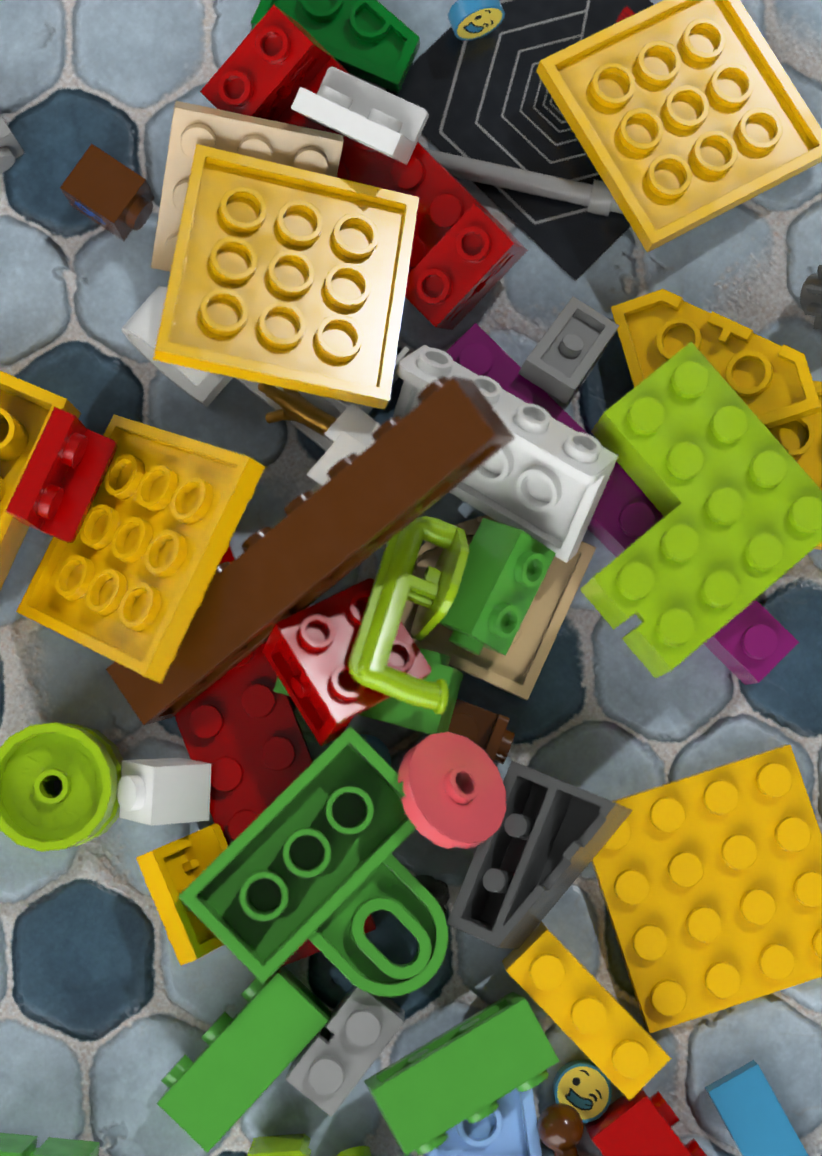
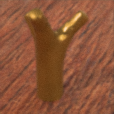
(296, 409)

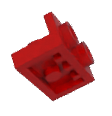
(62, 477)

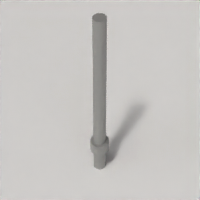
(594, 196)

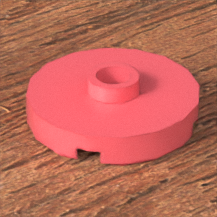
(452, 791)

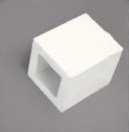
(164, 791)

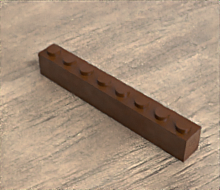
(324, 538)

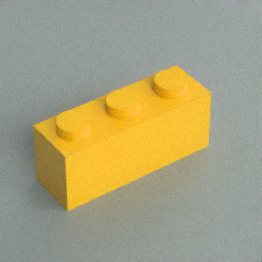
(586, 1011)

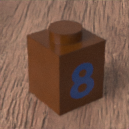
(109, 193)

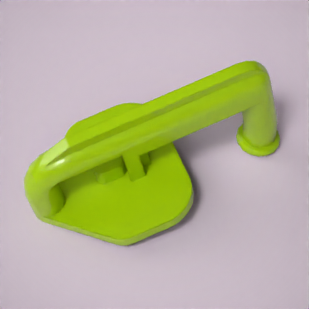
(386, 603)

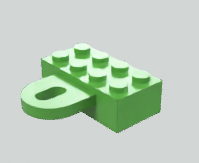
(319, 870)

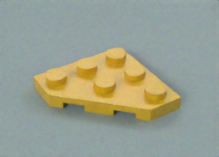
(763, 374)

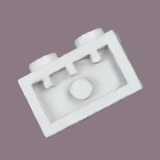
(364, 114)

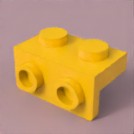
(168, 874)

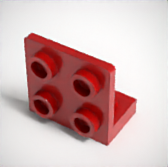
(313, 657)

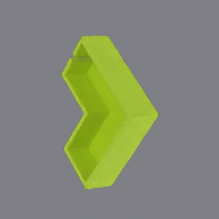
(729, 503)

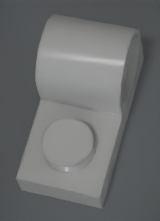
(569, 350)

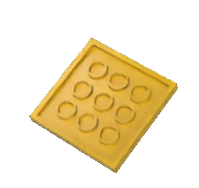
(683, 113)
(288, 278)
(144, 547)
(716, 888)

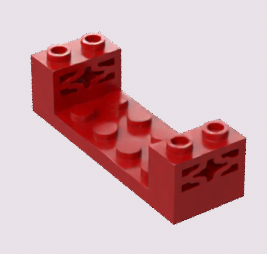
(456, 241)

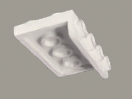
(541, 479)

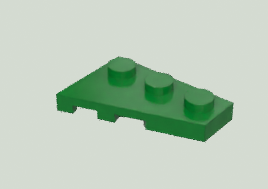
(357, 34)

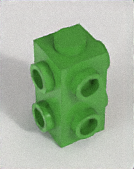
(496, 587)

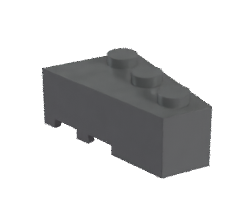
(533, 857)

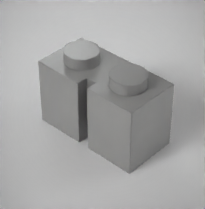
(361, 1031)

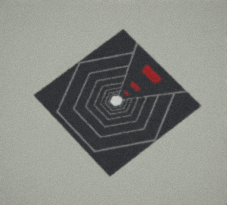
(497, 110)

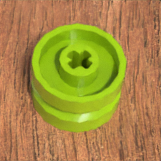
(90, 776)

